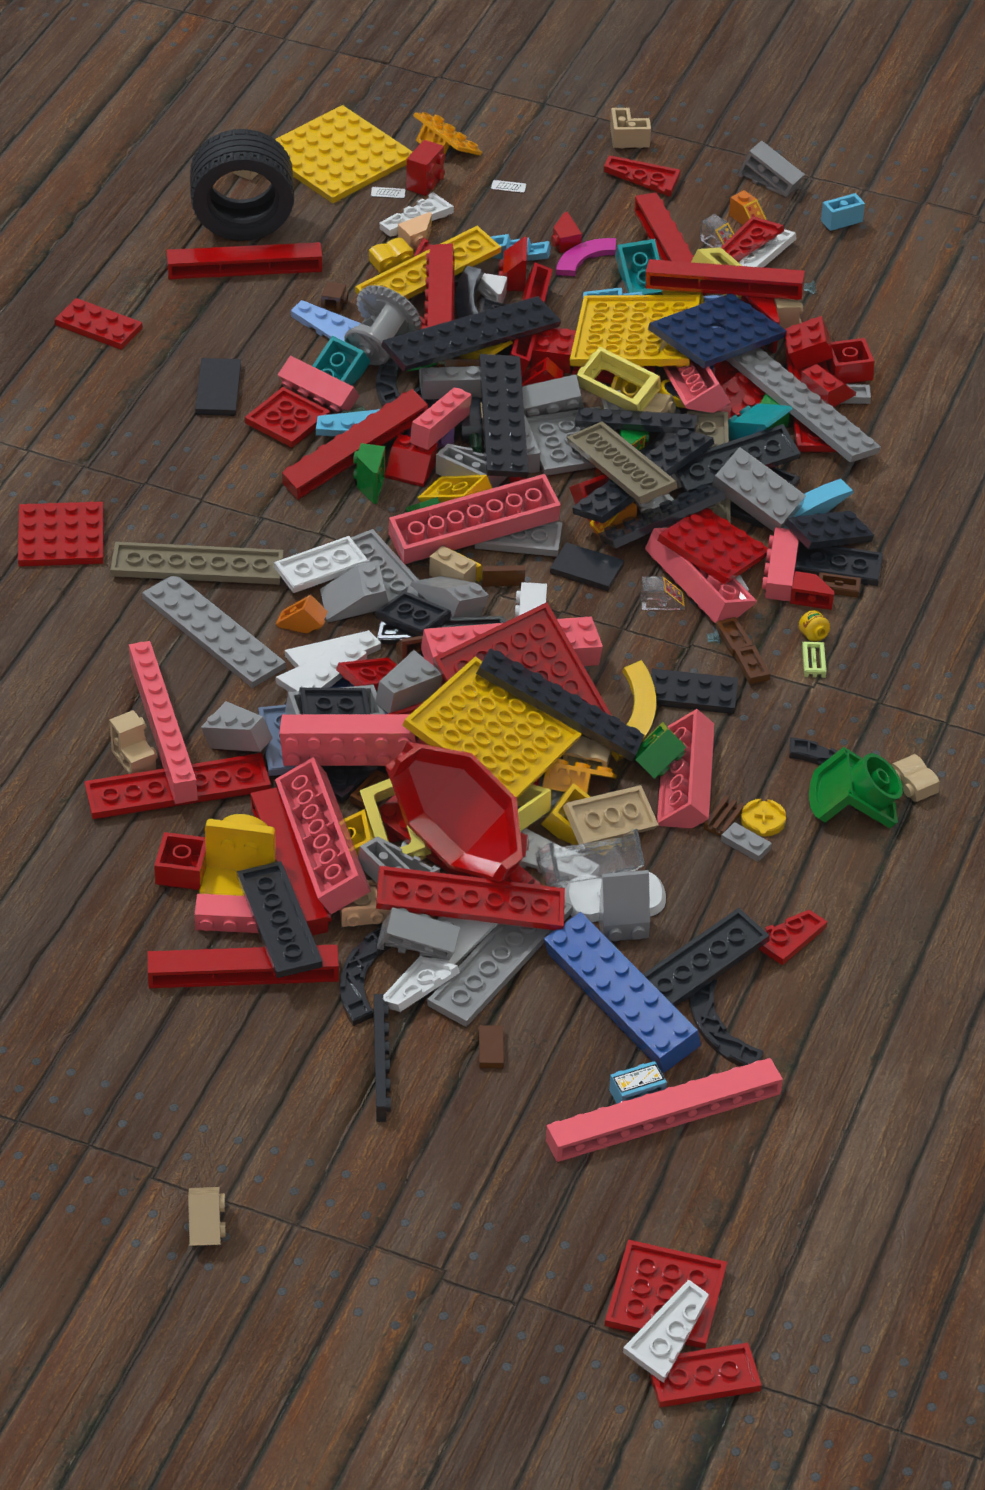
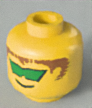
(814, 626)

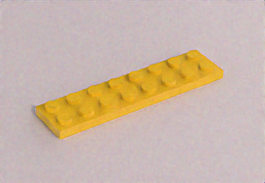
(409, 277)

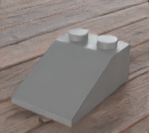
(355, 592)
(457, 595)
(625, 905)

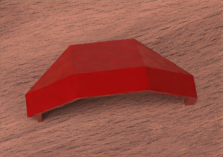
(458, 809)

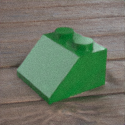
(370, 470)
(659, 751)

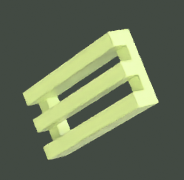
(814, 670)

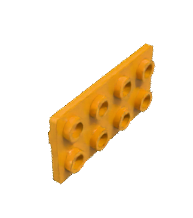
(442, 133)
(562, 776)

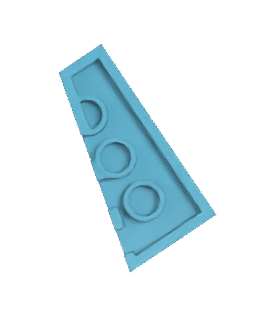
(339, 423)

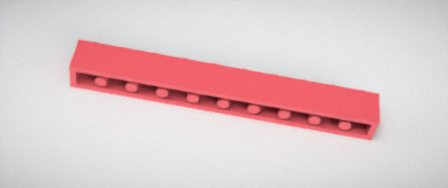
(163, 722)
(663, 1109)

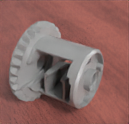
(385, 316)

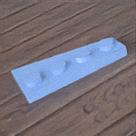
(322, 320)

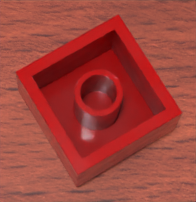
(425, 167)
(809, 343)
(555, 345)
(851, 361)
(181, 861)

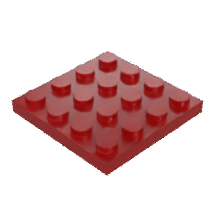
(60, 534)
(713, 545)
(649, 1280)

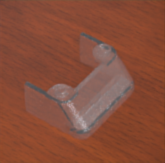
(589, 860)

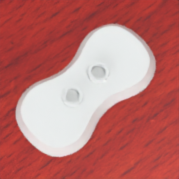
(586, 897)

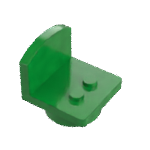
(862, 782)

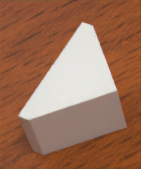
(493, 287)

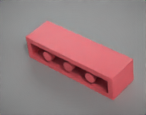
(317, 385)
(440, 418)
(781, 565)
(223, 913)

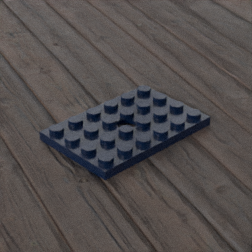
(693, 331)

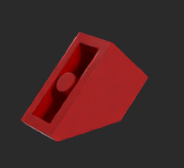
(565, 234)
(542, 372)
(811, 591)

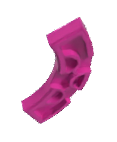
(576, 255)

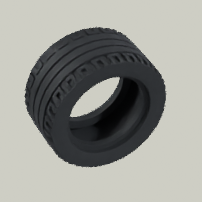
(242, 217)

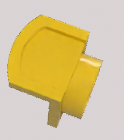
(233, 846)

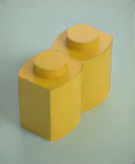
(390, 254)

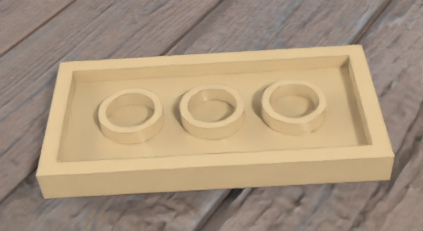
(610, 815)

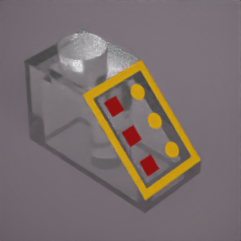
(715, 231)
(660, 594)

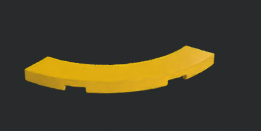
(644, 699)

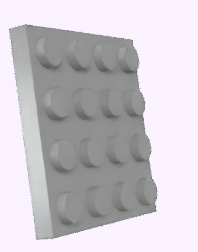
(551, 438)

